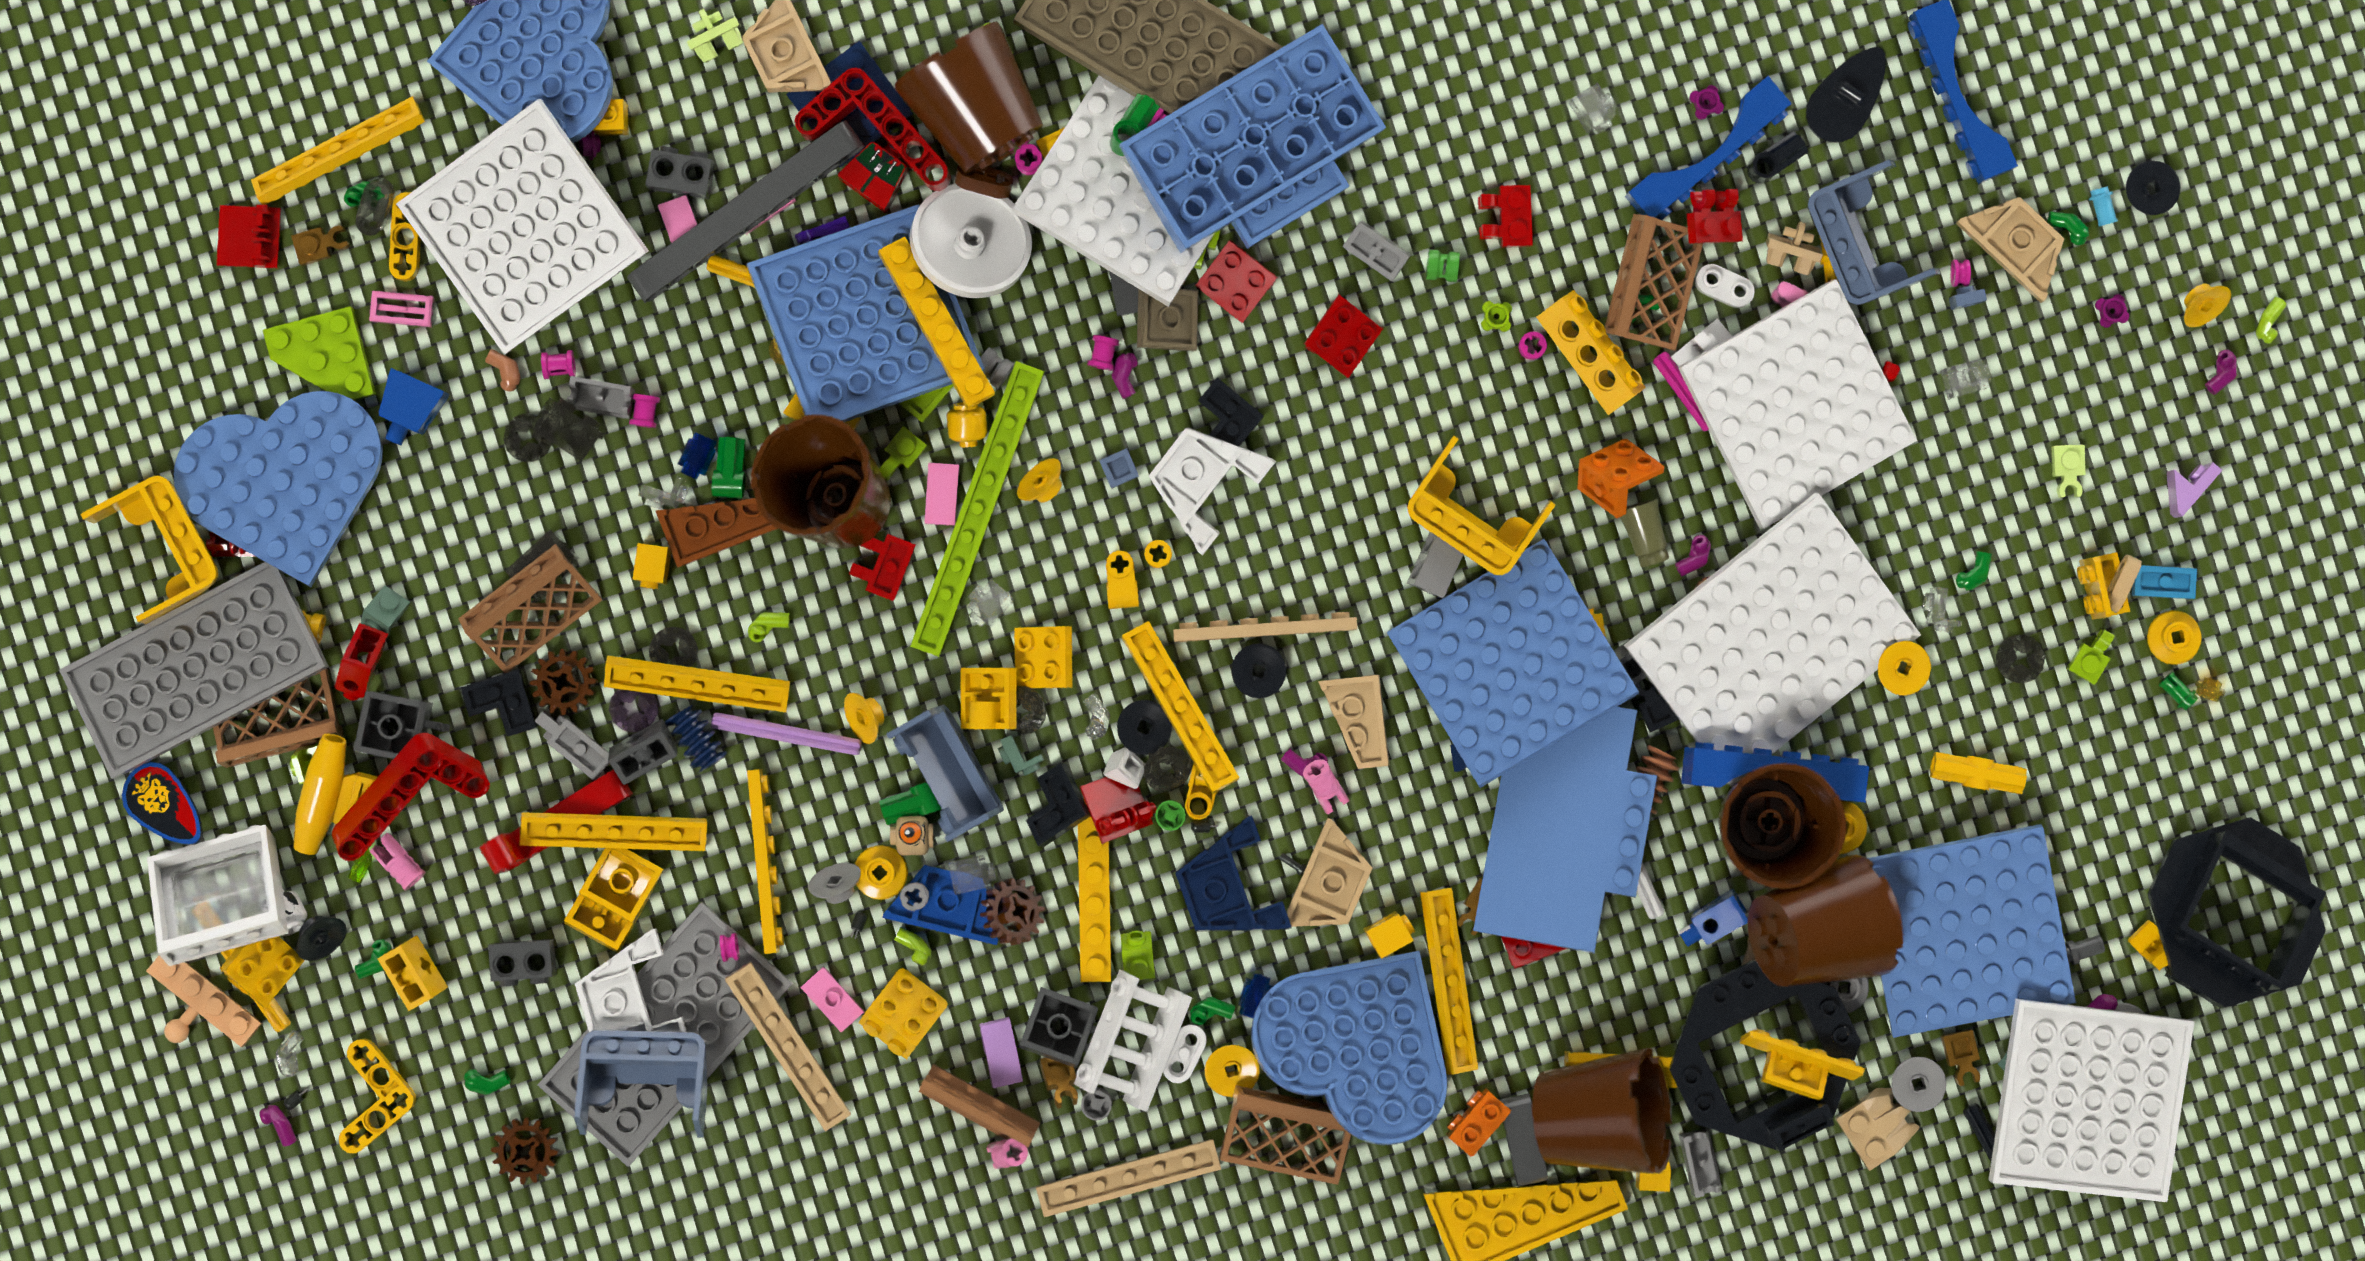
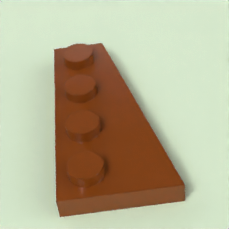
(711, 528)

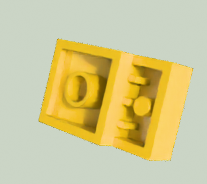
(613, 897)

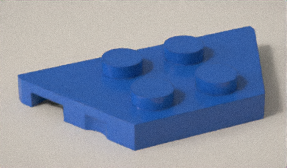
(944, 910)

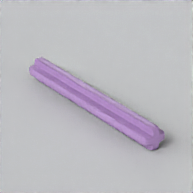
(786, 733)

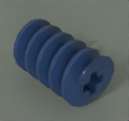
(695, 738)

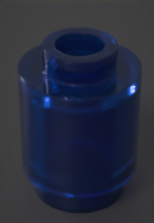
(697, 456)
(1252, 993)

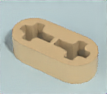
(2123, 581)

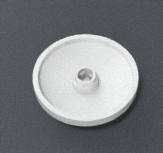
(970, 242)

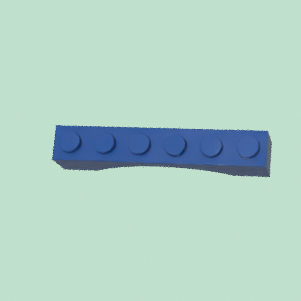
(1756, 110)
(1986, 150)
(1716, 768)

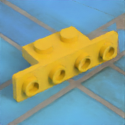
(1797, 1067)

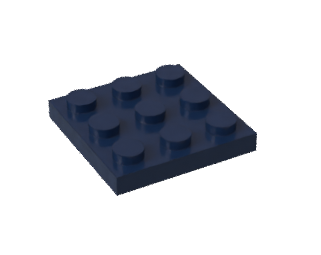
(859, 58)

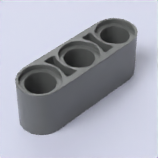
(1520, 1135)

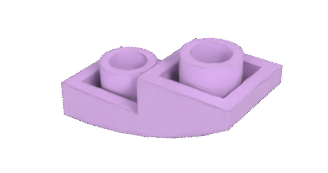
(1001, 1052)

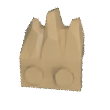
(1876, 1127)

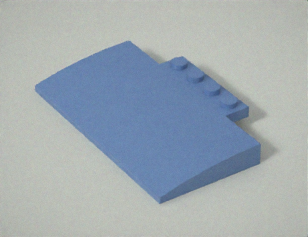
(1256, 145)
(1566, 836)

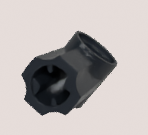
(1777, 157)

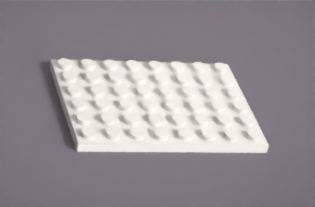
(1773, 635)

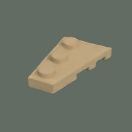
(1360, 716)

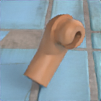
(508, 369)

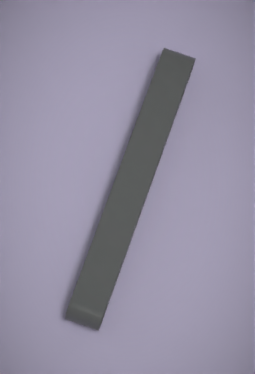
(745, 211)

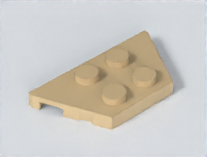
(784, 51)
(2017, 242)
(1330, 881)

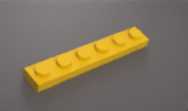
(337, 151)
(936, 324)
(696, 683)
(1180, 707)
(613, 831)
(766, 873)
(1094, 905)
(1449, 981)

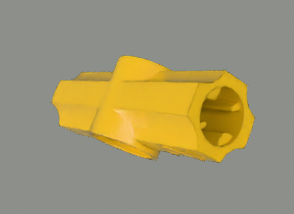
(1978, 773)

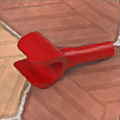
(1890, 371)

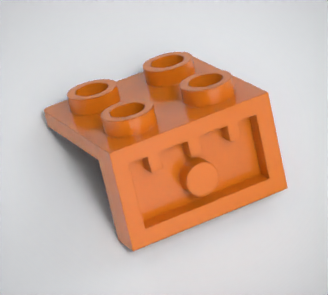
(1614, 470)

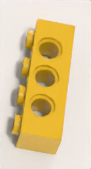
(1576, 348)

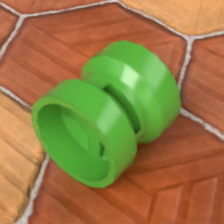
(1435, 265)
(1170, 815)

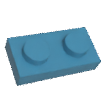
(2165, 582)

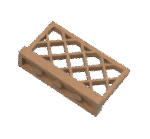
(1630, 282)
(516, 595)
(281, 741)
(978, 1106)
(1286, 1108)

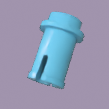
(2103, 206)

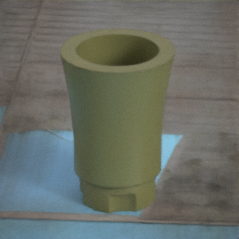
(1646, 532)

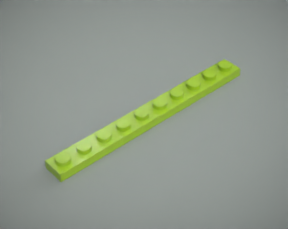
(977, 509)

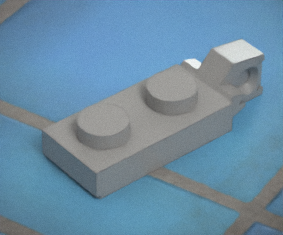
(574, 744)

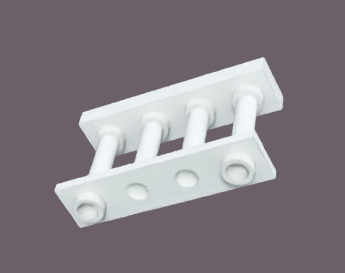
(1156, 1050)

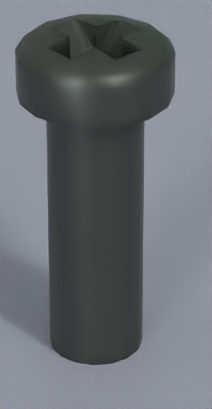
(1292, 863)

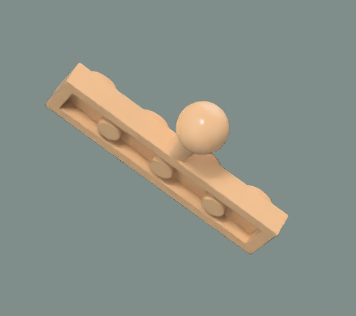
(203, 999)

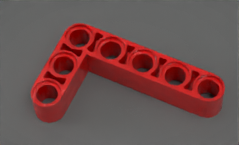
(881, 121)
(398, 783)
(599, 796)

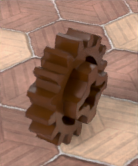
(558, 695)
(1021, 920)
(534, 1159)

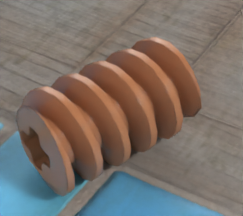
(1658, 765)

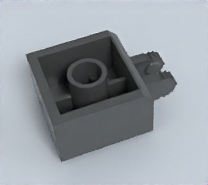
(380, 709)
(1077, 1018)

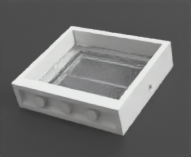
(217, 895)

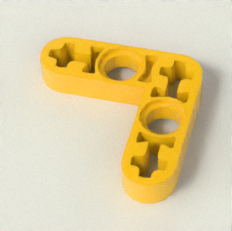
(397, 259)
(384, 1092)

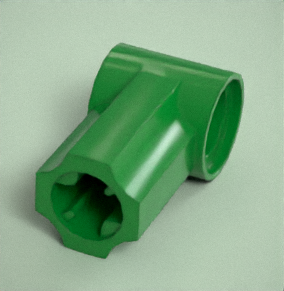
(1134, 120)
(729, 477)
(916, 801)

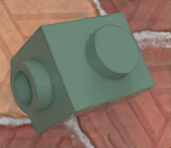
(384, 610)
(1010, 753)

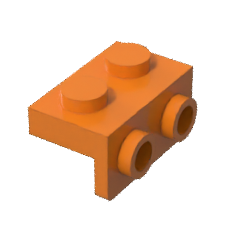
(1477, 1122)

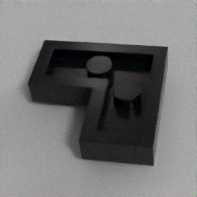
(1236, 414)
(504, 693)
(1065, 806)

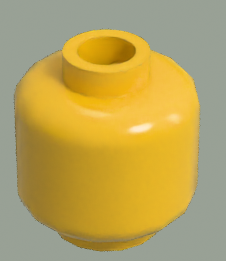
(966, 425)

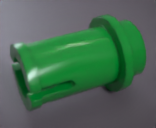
(2178, 691)

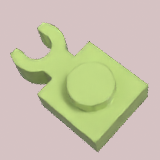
(2068, 463)

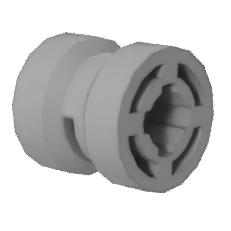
(990, 360)
(1096, 1105)

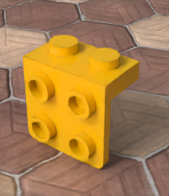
(2096, 576)
(903, 1013)

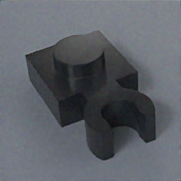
(1654, 709)

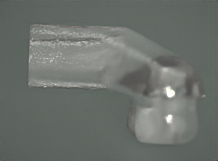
(1099, 719)
(286, 1054)

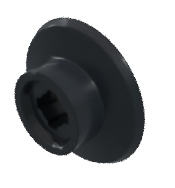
(2163, 179)
(1243, 667)
(1130, 720)
(320, 937)

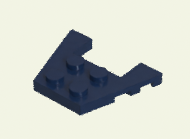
(1216, 891)

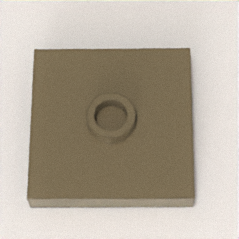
(1167, 326)

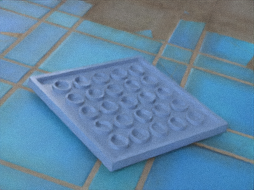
(846, 323)
(1512, 663)
(1974, 931)

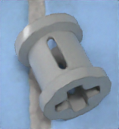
(924, 893)

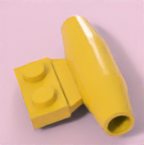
(326, 793)

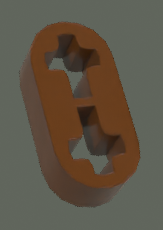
(986, 182)

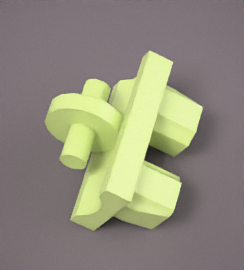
(702, 42)

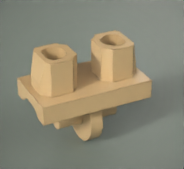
(1806, 254)

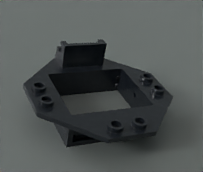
(2204, 964)
(1783, 1115)

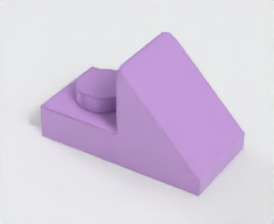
(2185, 493)

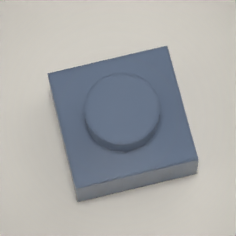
(1967, 297)
(1119, 468)

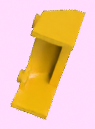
(159, 501)
(1463, 530)

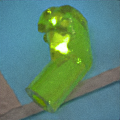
(360, 867)

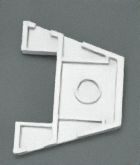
(1194, 470)
(613, 994)

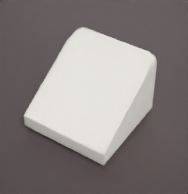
(1125, 768)

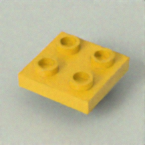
(1043, 656)
(988, 698)
(262, 968)

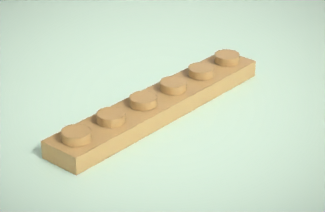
(1251, 628)
(787, 1046)
(1128, 1178)

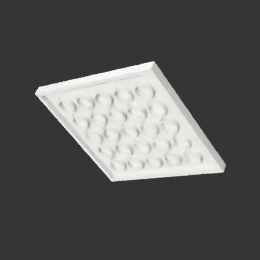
(1097, 204)
(522, 226)
(1797, 403)
(2091, 1100)

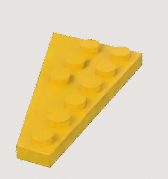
(1516, 1219)

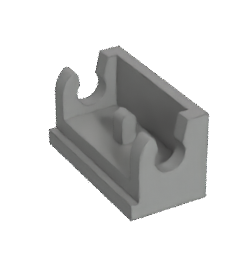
(1376, 250)
(601, 397)
(1435, 566)
(1700, 1162)

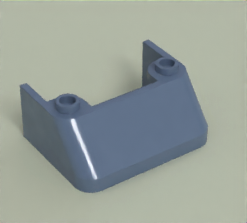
(1846, 244)
(949, 770)
(641, 1059)

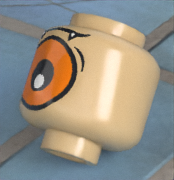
(912, 835)

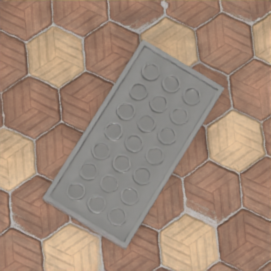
(193, 668)
(677, 984)

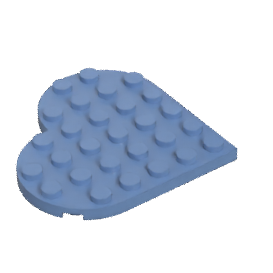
(530, 51)
(284, 482)
(1360, 1040)

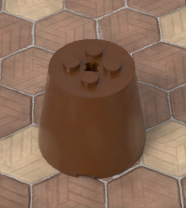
(973, 99)
(806, 473)
(1804, 831)
(1828, 929)
(1605, 1114)

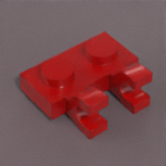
(1515, 216)
(1717, 226)
(889, 567)

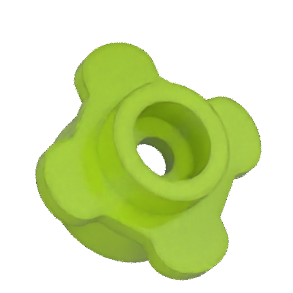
(1502, 310)

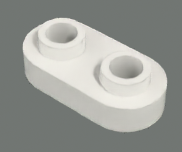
(1725, 285)
(1185, 1053)

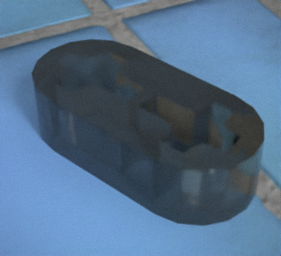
(381, 208)

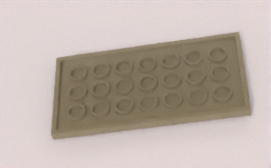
(1149, 46)

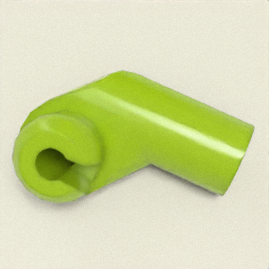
(2269, 316)
(765, 623)
(916, 943)

